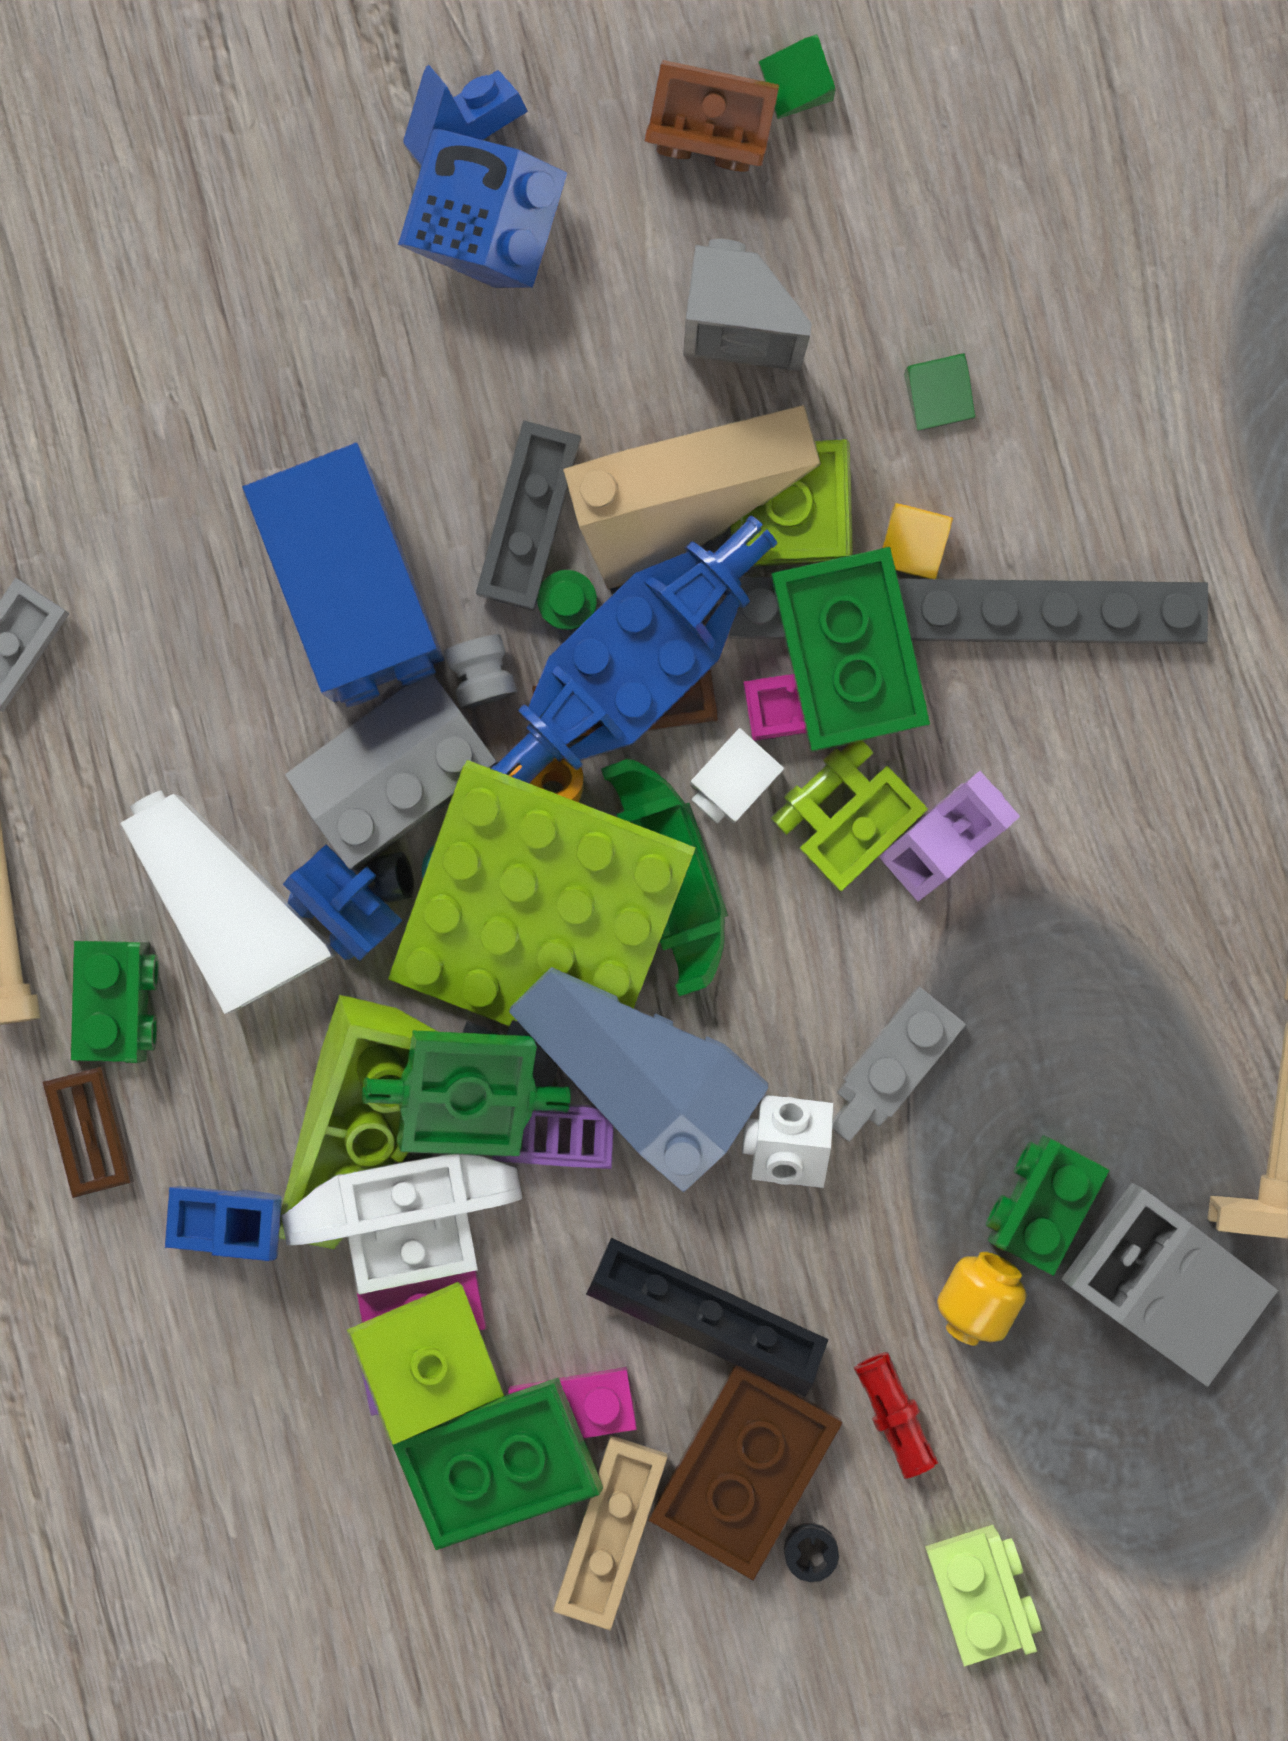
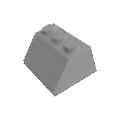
(742, 310)
(388, 771)

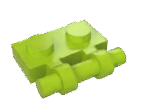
(862, 826)

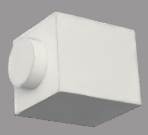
(734, 778)

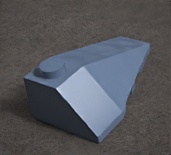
(655, 1083)

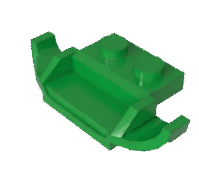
(699, 913)

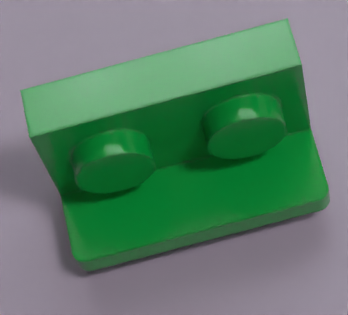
(112, 1001)
(1045, 1204)

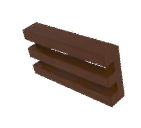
(110, 1125)

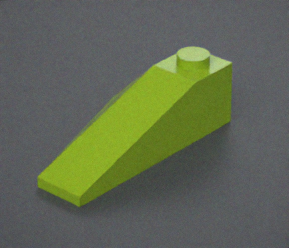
(338, 1128)

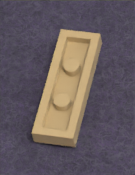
(610, 1533)

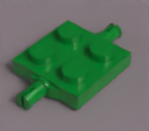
(466, 1093)

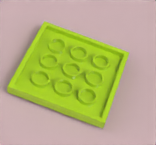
(535, 887)

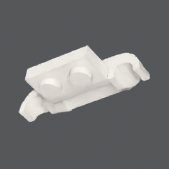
(404, 1217)

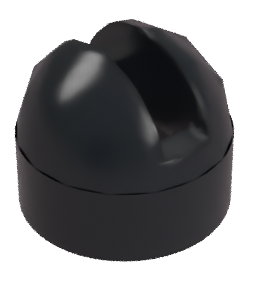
(393, 877)

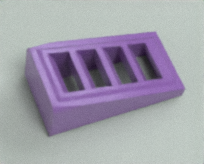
(575, 1158)

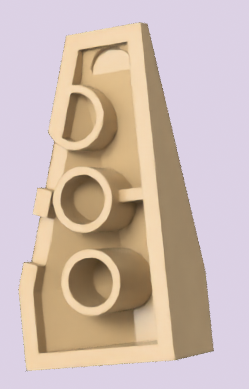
(684, 489)

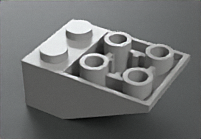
(1169, 1284)

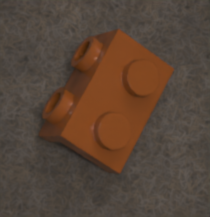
(711, 116)

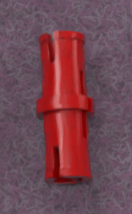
(896, 1415)

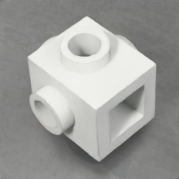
(790, 1141)

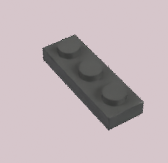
(528, 516)

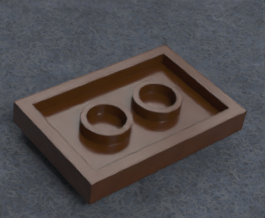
(745, 1470)

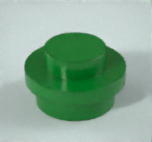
(566, 599)

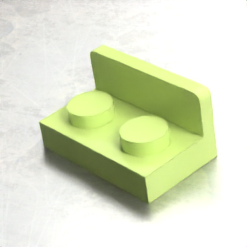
(981, 1595)

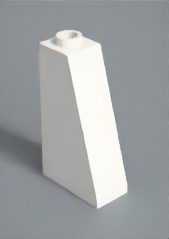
(223, 907)

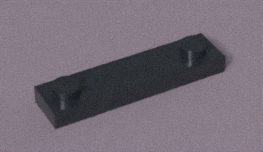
(708, 1317)

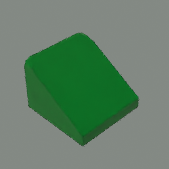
(802, 76)
(940, 392)

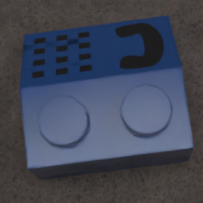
(482, 209)

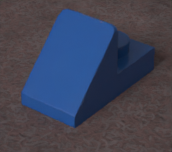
(476, 112)

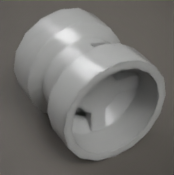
(480, 668)

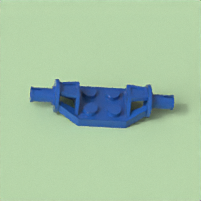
(636, 655)

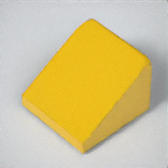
(917, 540)

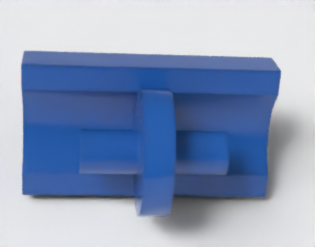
(341, 903)

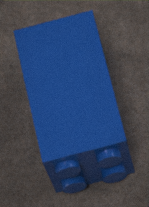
(344, 575)

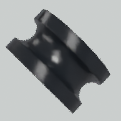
(793, 1553)

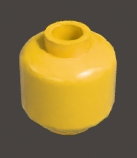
(981, 1298)

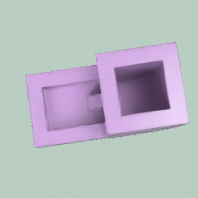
(949, 835)

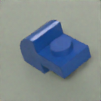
(224, 1222)

